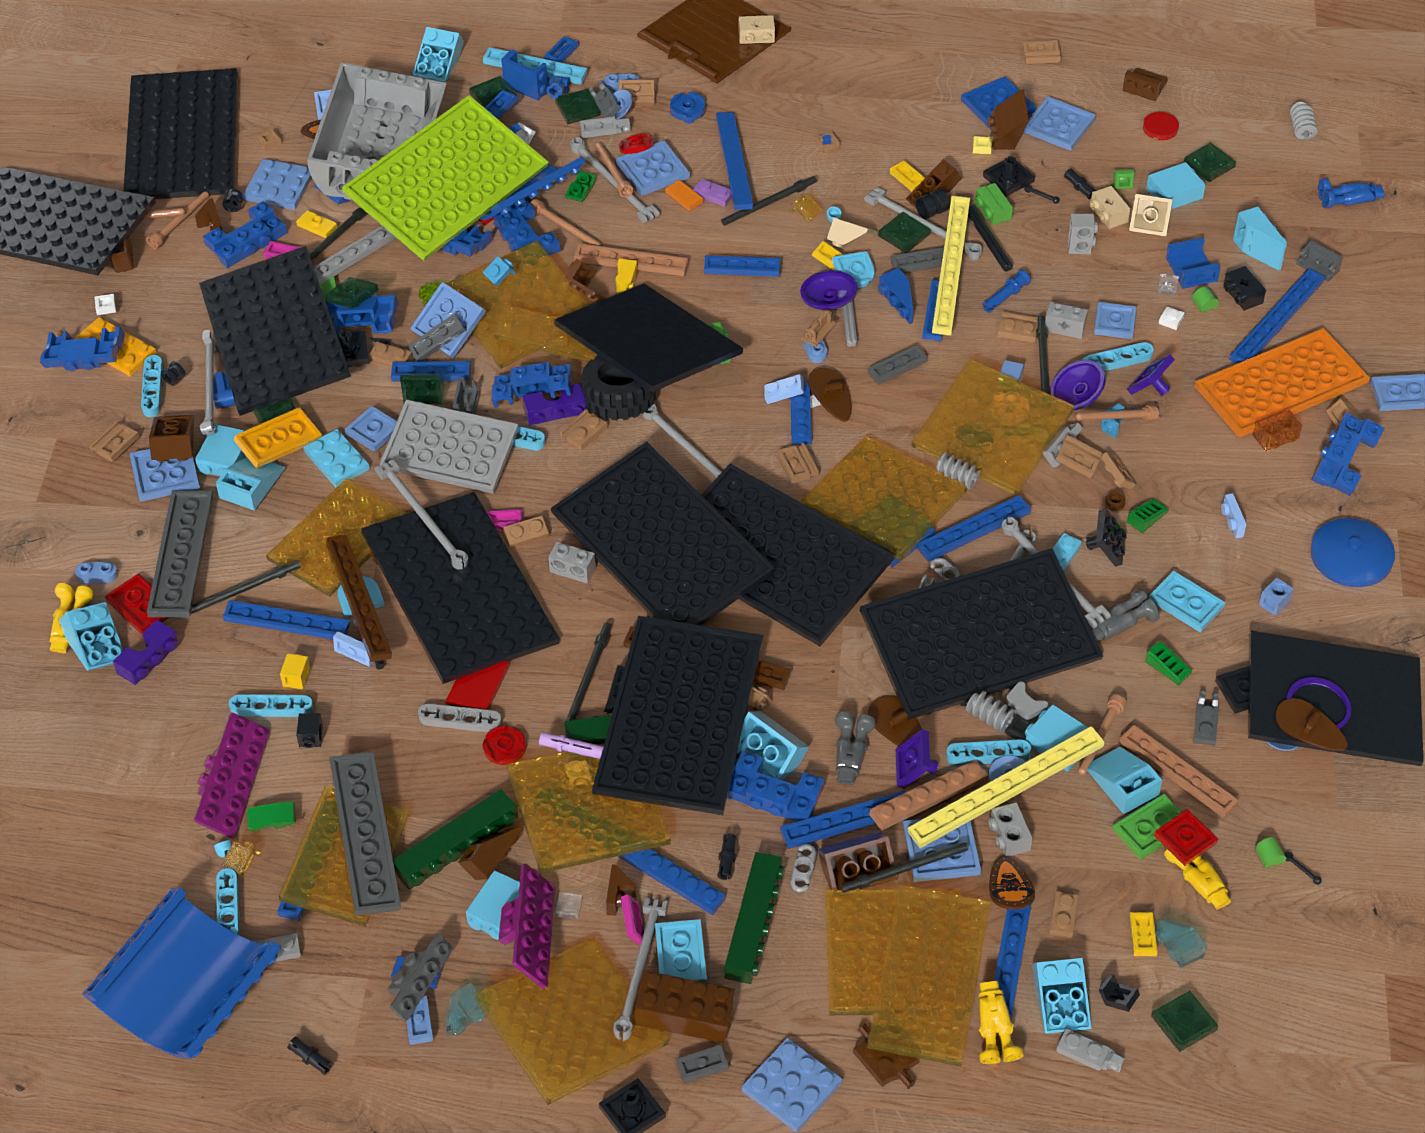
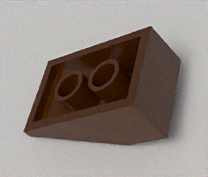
(1008, 122)
(172, 438)

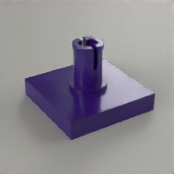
(1151, 376)
(914, 759)

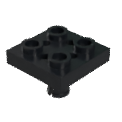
(1006, 172)
(354, 346)
(1109, 538)
(628, 1103)

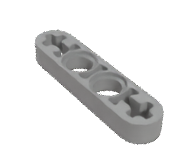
(458, 721)

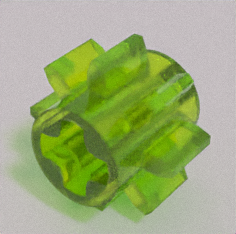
(427, 292)

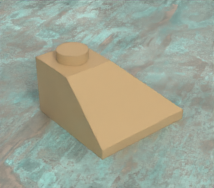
(1150, 215)
(848, 233)

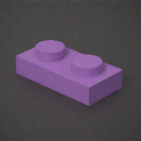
(713, 192)

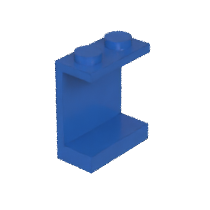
(524, 79)
(1191, 264)

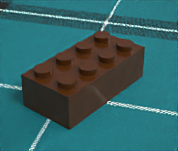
(683, 1006)

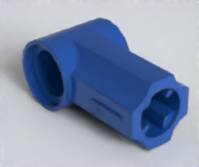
(557, 86)
(222, 392)

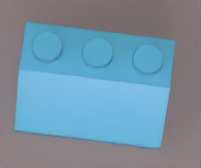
(773, 743)

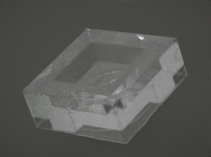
(1168, 284)
(569, 905)

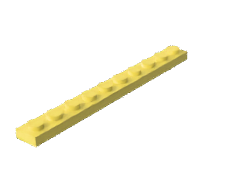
(951, 266)
(1005, 787)

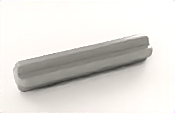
(849, 323)

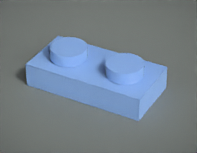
(321, 99)
(784, 389)
(1234, 516)
(351, 648)

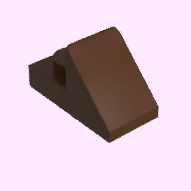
(208, 216)
(618, 886)

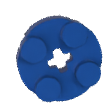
(680, 107)

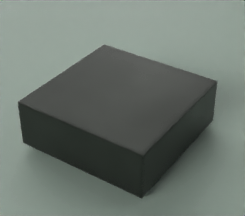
(1017, 728)

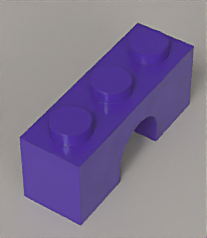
(541, 410)
(136, 665)

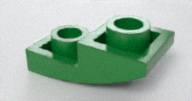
(581, 186)
(269, 815)

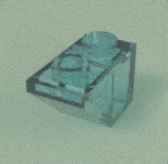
(1181, 941)
(462, 1011)

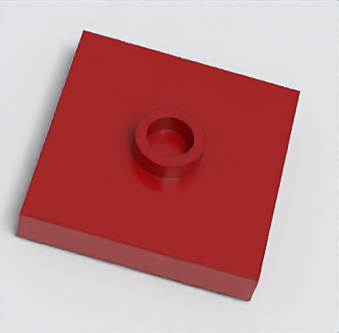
(1185, 837)

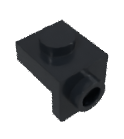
(1117, 994)

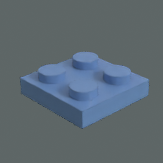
(1115, 320)
(371, 428)

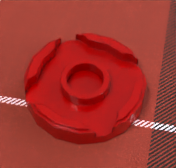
(1160, 125)
(636, 144)
(504, 745)

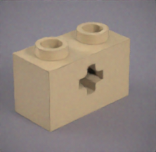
(756, 29)
(1110, 207)

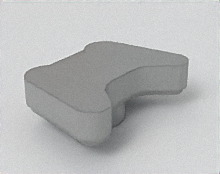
(1023, 703)

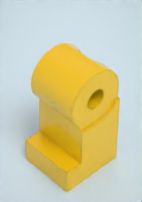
(626, 275)

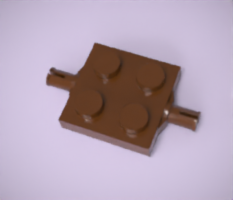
(884, 1065)

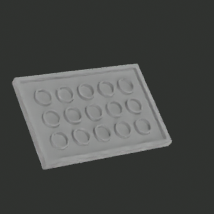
(450, 446)

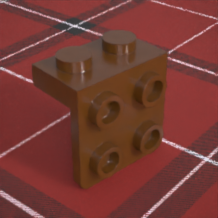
(1144, 83)
(580, 276)

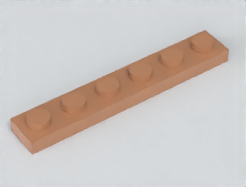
(645, 261)
(1179, 771)
(928, 795)

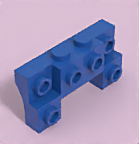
(518, 232)
(247, 238)
(468, 243)
(374, 311)
(82, 353)
(530, 380)
(1337, 455)
(773, 794)

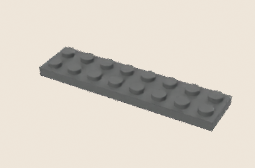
(180, 554)
(364, 834)

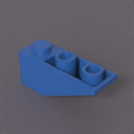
(896, 289)

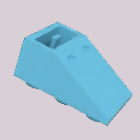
(438, 54)
(1259, 238)
(246, 484)
(92, 635)
(1125, 779)
(1062, 995)

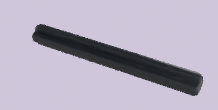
(989, 239)

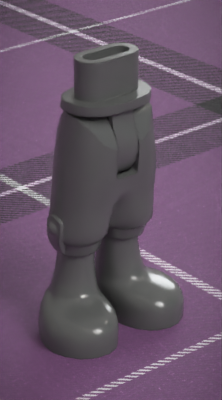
(1122, 619)
(849, 754)

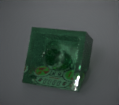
(422, 388)

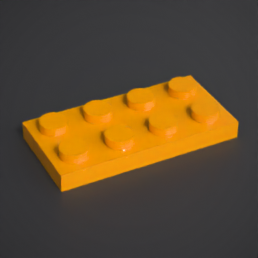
(131, 355)
(277, 437)

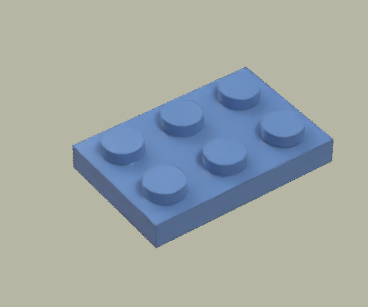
(1399, 392)

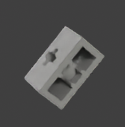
(1066, 320)

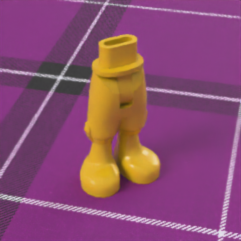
(66, 595)
(1203, 879)
(993, 1020)

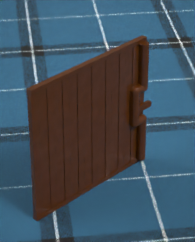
(707, 36)

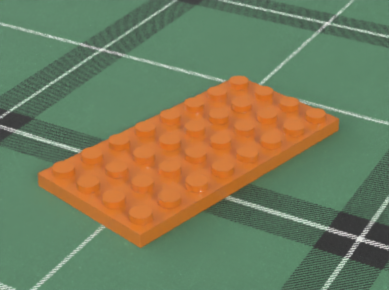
(1281, 380)

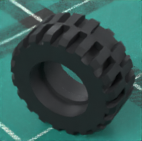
(610, 400)

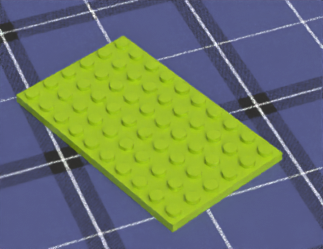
(445, 177)

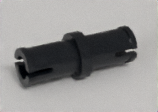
(1080, 183)
(727, 857)
(310, 1055)

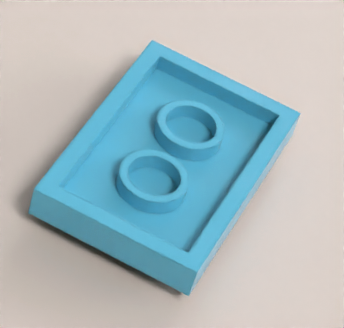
(336, 458)
(1187, 601)
(681, 949)

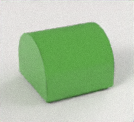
(1123, 179)
(1204, 299)
(1270, 852)

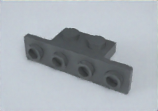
(417, 975)

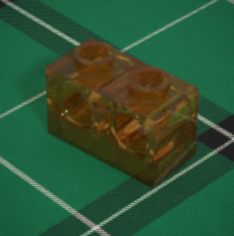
(1277, 430)

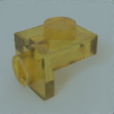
(806, 207)
(240, 856)

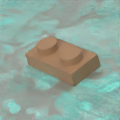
(387, 354)
(1116, 468)
(525, 531)
(1063, 914)

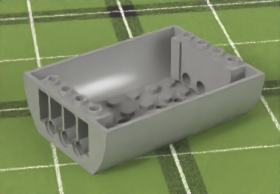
(353, 120)

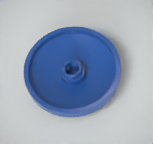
(1352, 552)

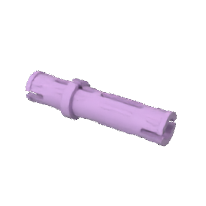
(563, 743)

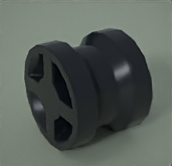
(233, 200)
(173, 373)

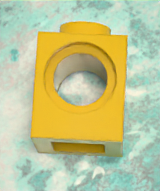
(295, 671)

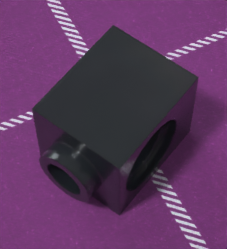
(309, 730)

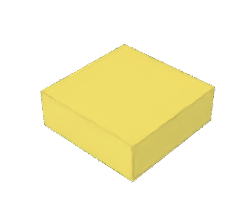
(982, 145)

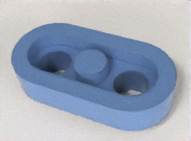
(612, 80)
(813, 353)
(94, 572)

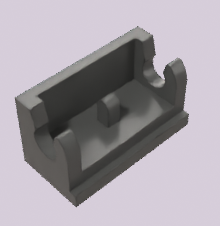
(1320, 260)
(466, 397)

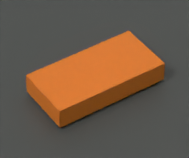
(684, 195)

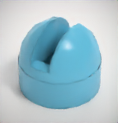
(833, 212)
(222, 847)

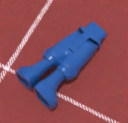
(1348, 193)

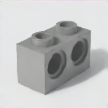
(1081, 233)
(572, 562)
(1013, 829)

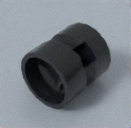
(932, 203)

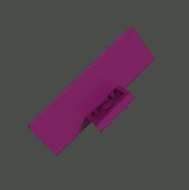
(230, 775)
(530, 923)

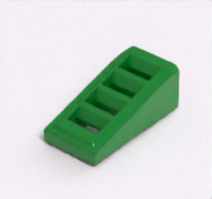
(1143, 524)
(1165, 653)

